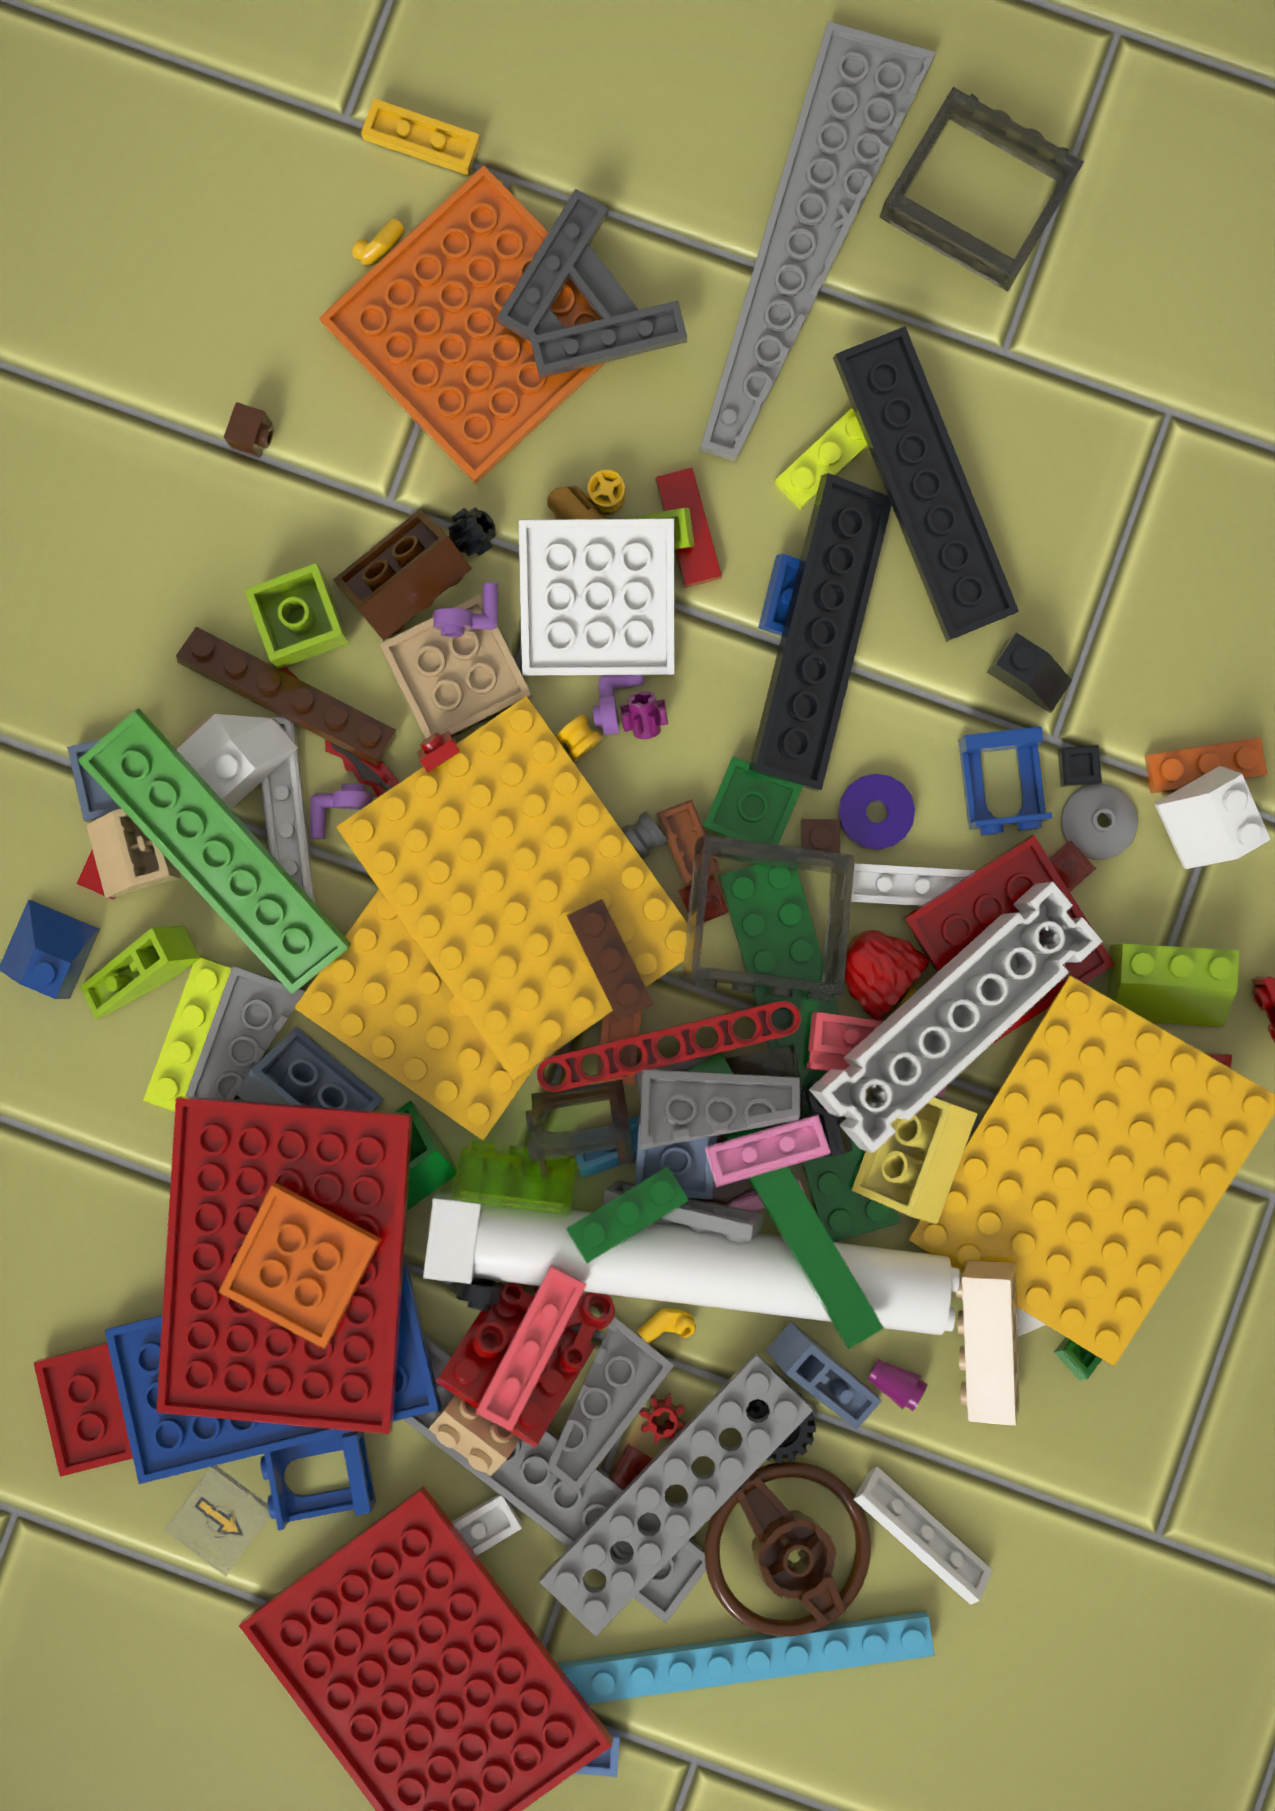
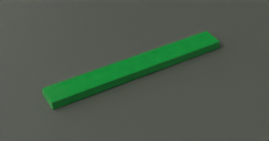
(809, 1241)

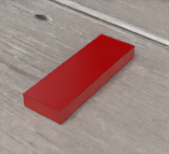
(699, 562)

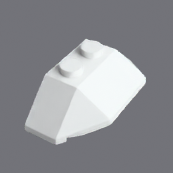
(236, 753)

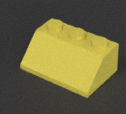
(918, 1161)

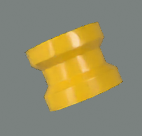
(603, 484)
(579, 737)

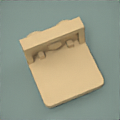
(473, 1436)

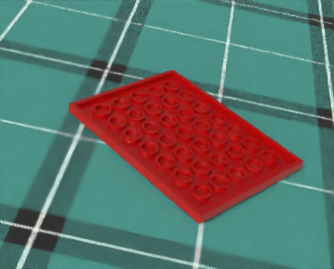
(231, 1359)
(425, 1672)

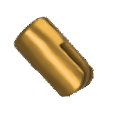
(572, 504)

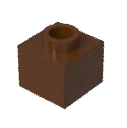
(249, 430)

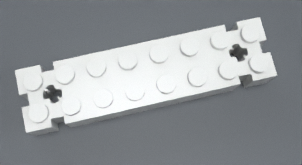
(955, 1016)

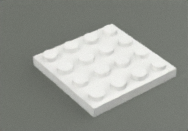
(597, 596)

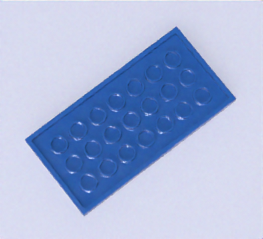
(180, 1444)

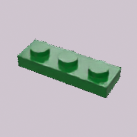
(627, 1215)

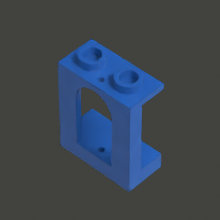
(1033, 803)
(289, 1507)

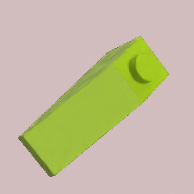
(140, 968)

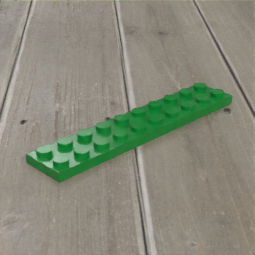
(781, 941)

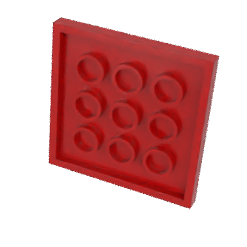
(974, 903)

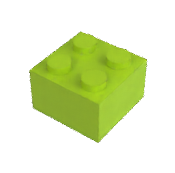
(296, 616)

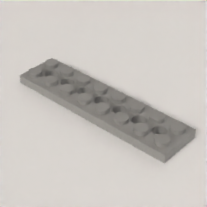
(679, 1521)

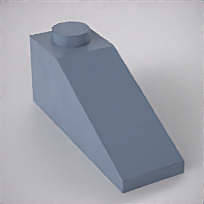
(822, 1375)

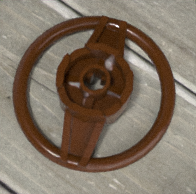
(776, 1536)

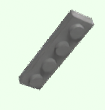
(704, 1216)

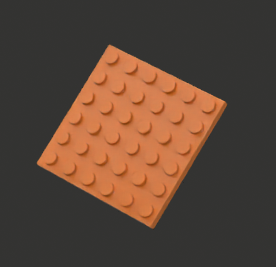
(432, 330)

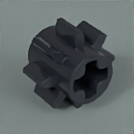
(472, 531)

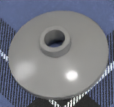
(1081, 824)

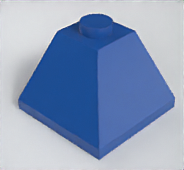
(48, 951)

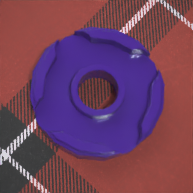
(898, 806)

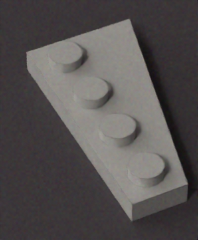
(705, 1105)
(611, 1397)

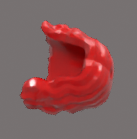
(881, 970)

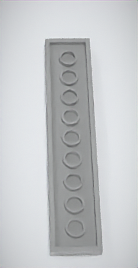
(564, 1512)

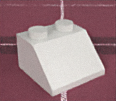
(1212, 819)

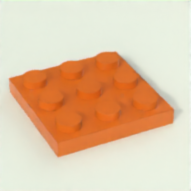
(299, 1265)

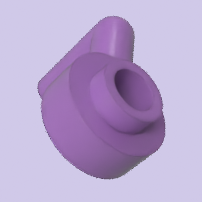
(455, 621)
(606, 712)
(350, 797)

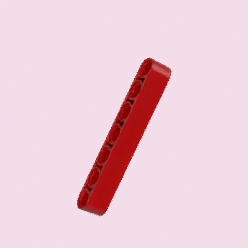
(688, 1048)

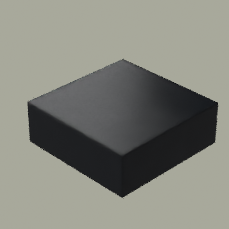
(1079, 766)

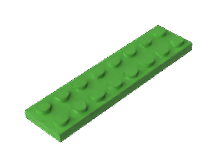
(214, 850)

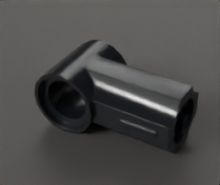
(836, 1137)

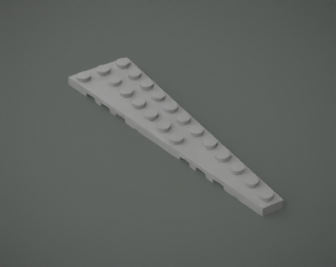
(839, 144)

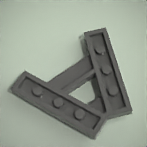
(621, 326)

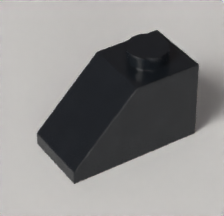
(1030, 672)

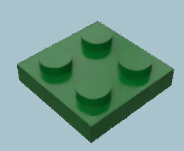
(751, 805)

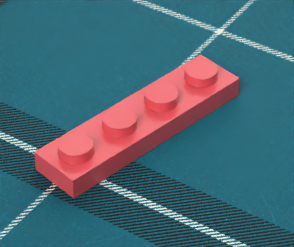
(531, 1348)

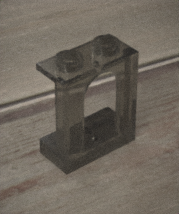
(580, 1141)

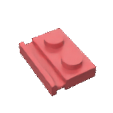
(834, 1038)

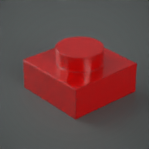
(437, 750)

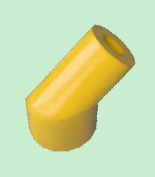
(384, 240)
(667, 1320)

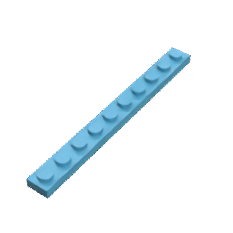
(750, 1658)

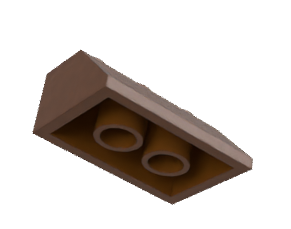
(403, 574)

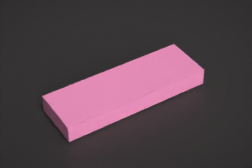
(767, 1150)

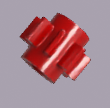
(655, 1410)

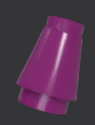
(898, 1384)

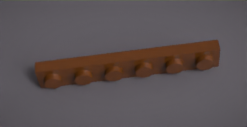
(286, 696)

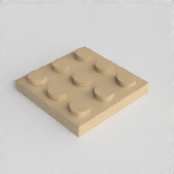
(454, 679)

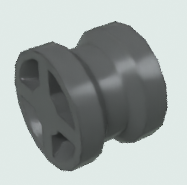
(644, 835)

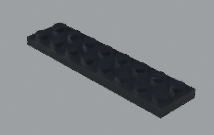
(925, 483)
(821, 632)

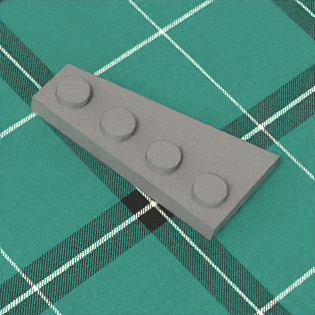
(241, 1032)

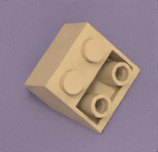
(127, 856)

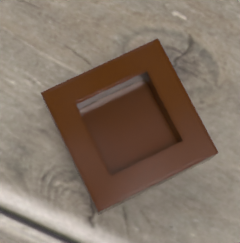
(821, 834)

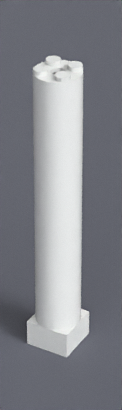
(682, 1266)

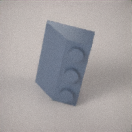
(306, 1075)

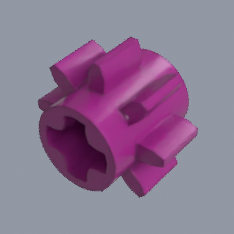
(644, 715)

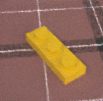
(421, 136)

